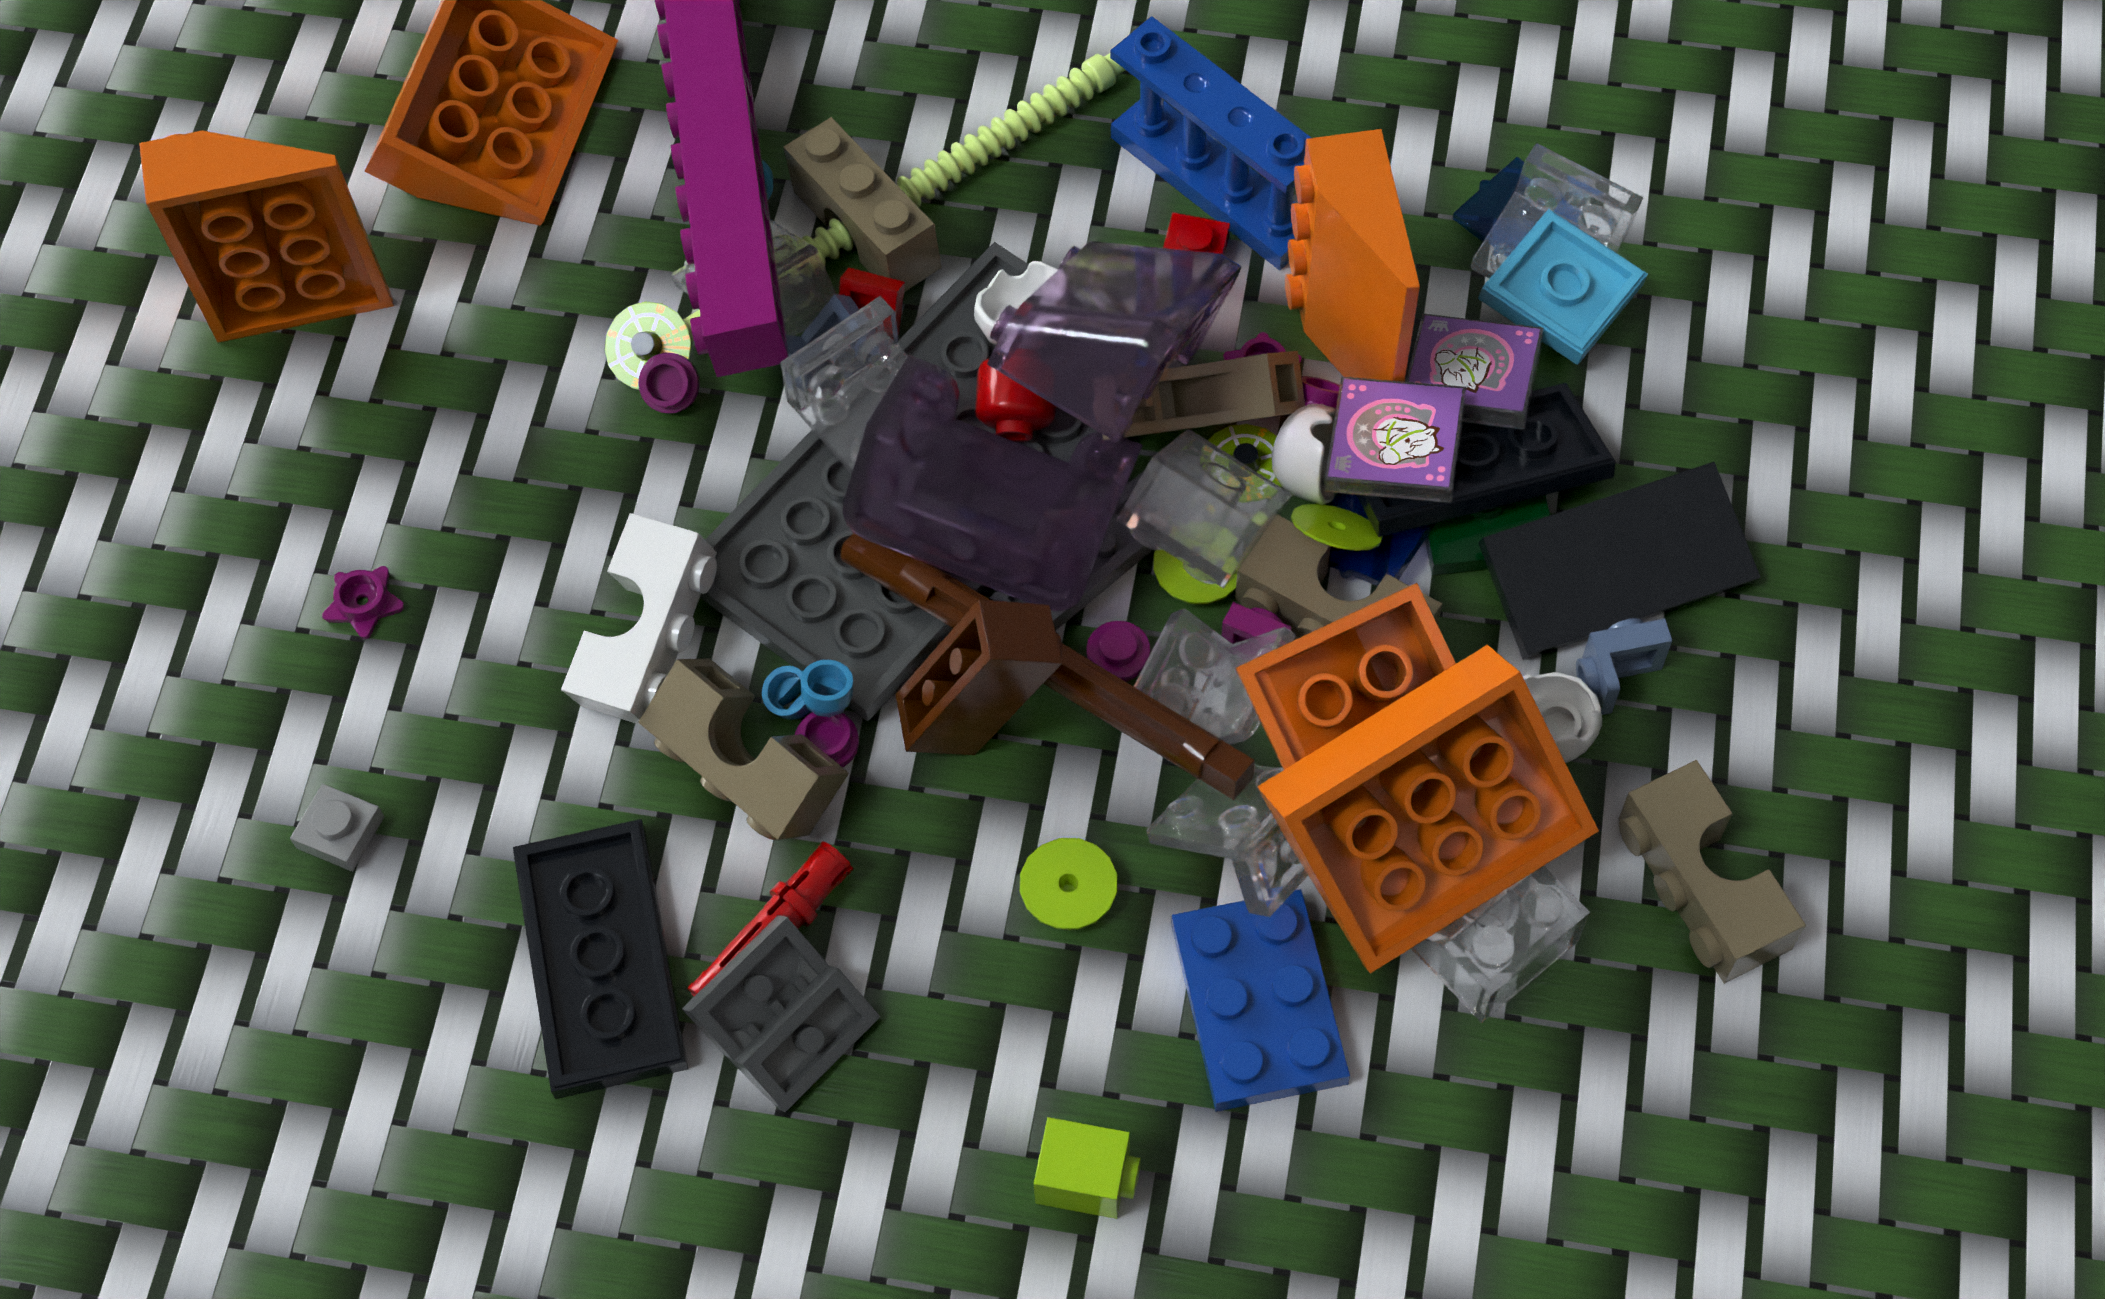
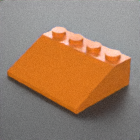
(493, 107)
(261, 232)
(1352, 257)
(1344, 672)
(1430, 807)

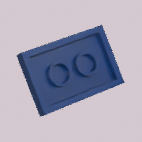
(1259, 1003)

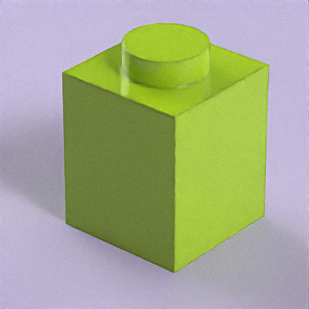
(1085, 1168)

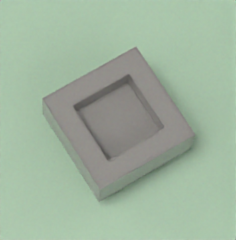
(337, 827)

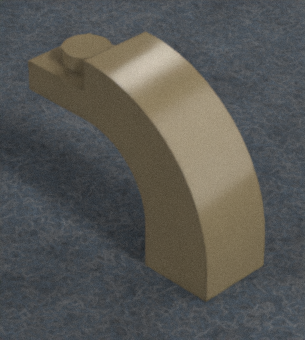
(1221, 394)

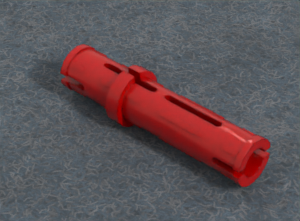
(793, 899)

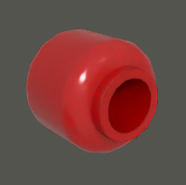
(1010, 406)

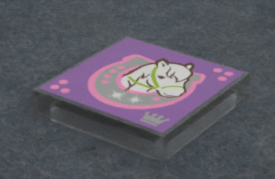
(1486, 357)
(1395, 439)

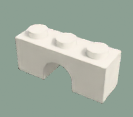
(670, 572)

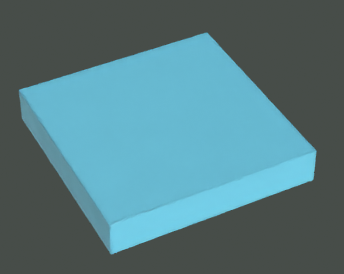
(1564, 285)

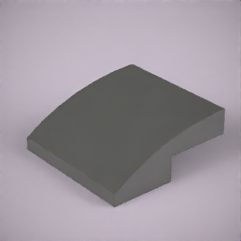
(781, 1013)

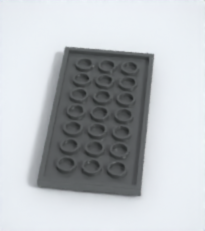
(784, 541)

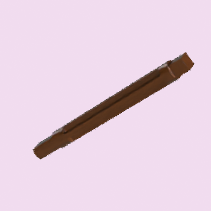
(1076, 678)

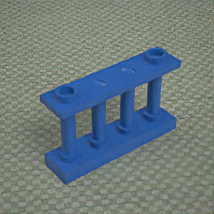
(1195, 162)

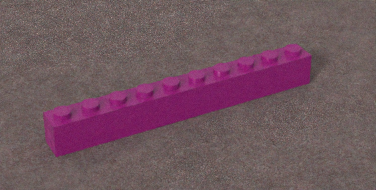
(723, 186)

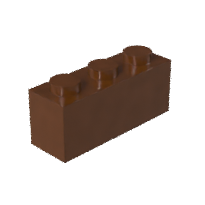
(978, 677)

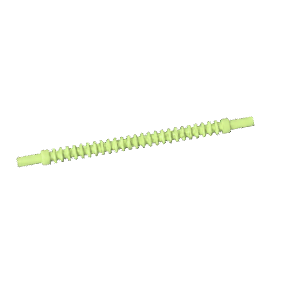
(1097, 74)

